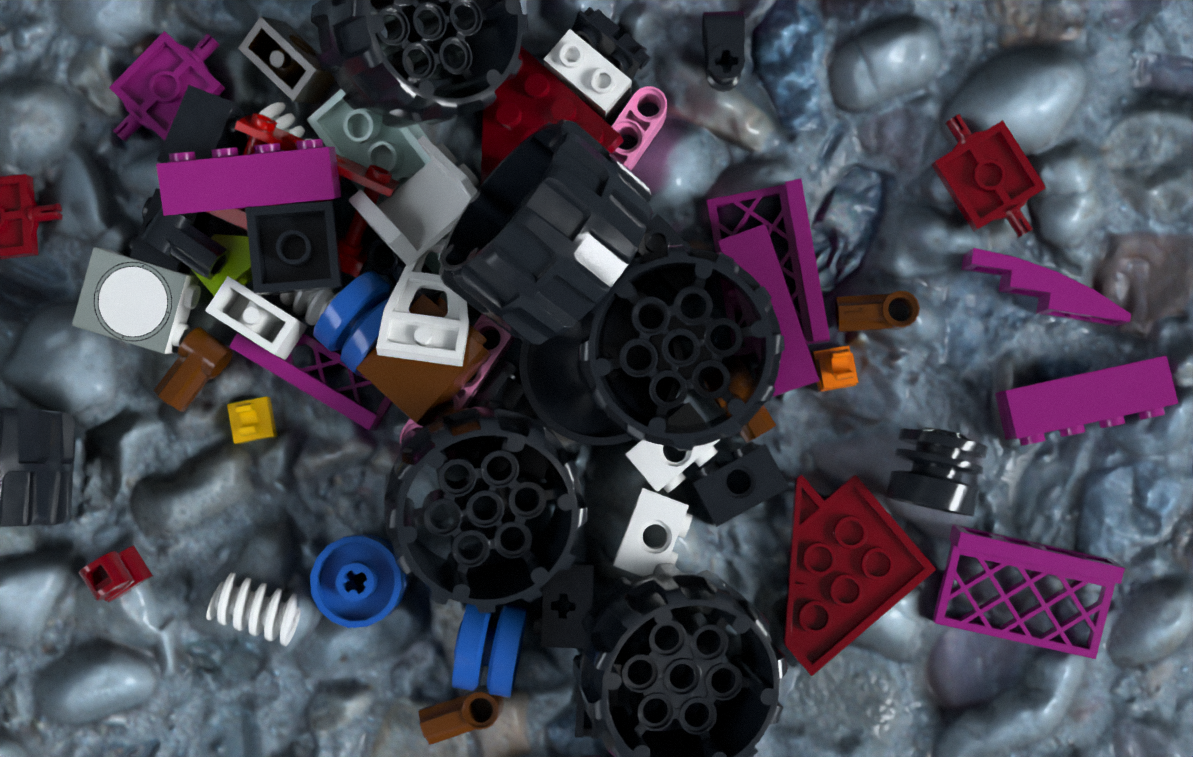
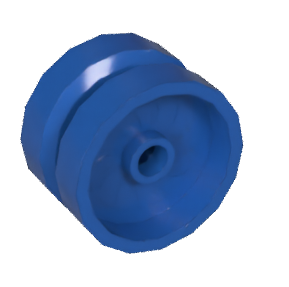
(354, 319)
(336, 586)
(484, 645)

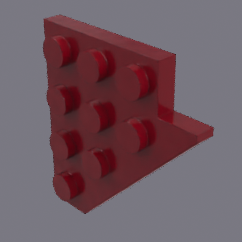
(528, 104)
(843, 569)

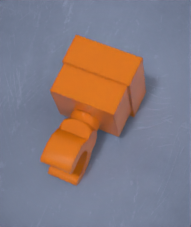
(835, 368)

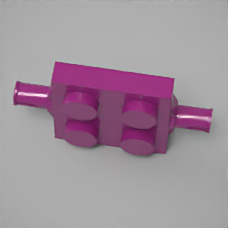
(158, 82)

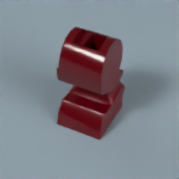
(115, 574)

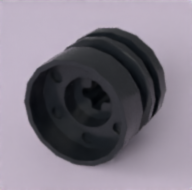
(937, 471)

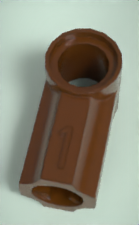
(872, 312)
(199, 360)
(740, 384)
(458, 715)

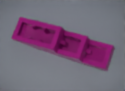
(1055, 292)

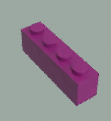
(248, 180)
(757, 256)
(1086, 398)

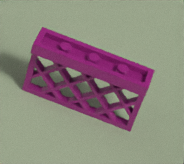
(800, 250)
(1032, 556)

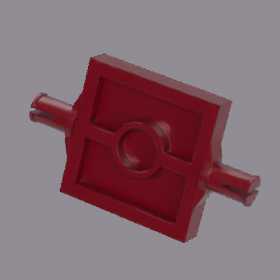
(988, 176)
(21, 216)

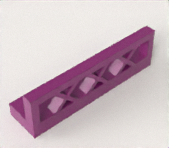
(313, 386)

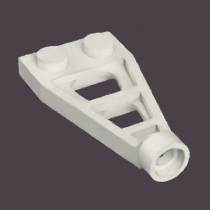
(418, 335)

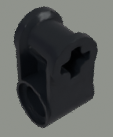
(723, 43)

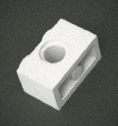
(588, 75)
(256, 318)
(653, 465)
(652, 509)

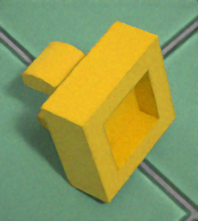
(252, 420)

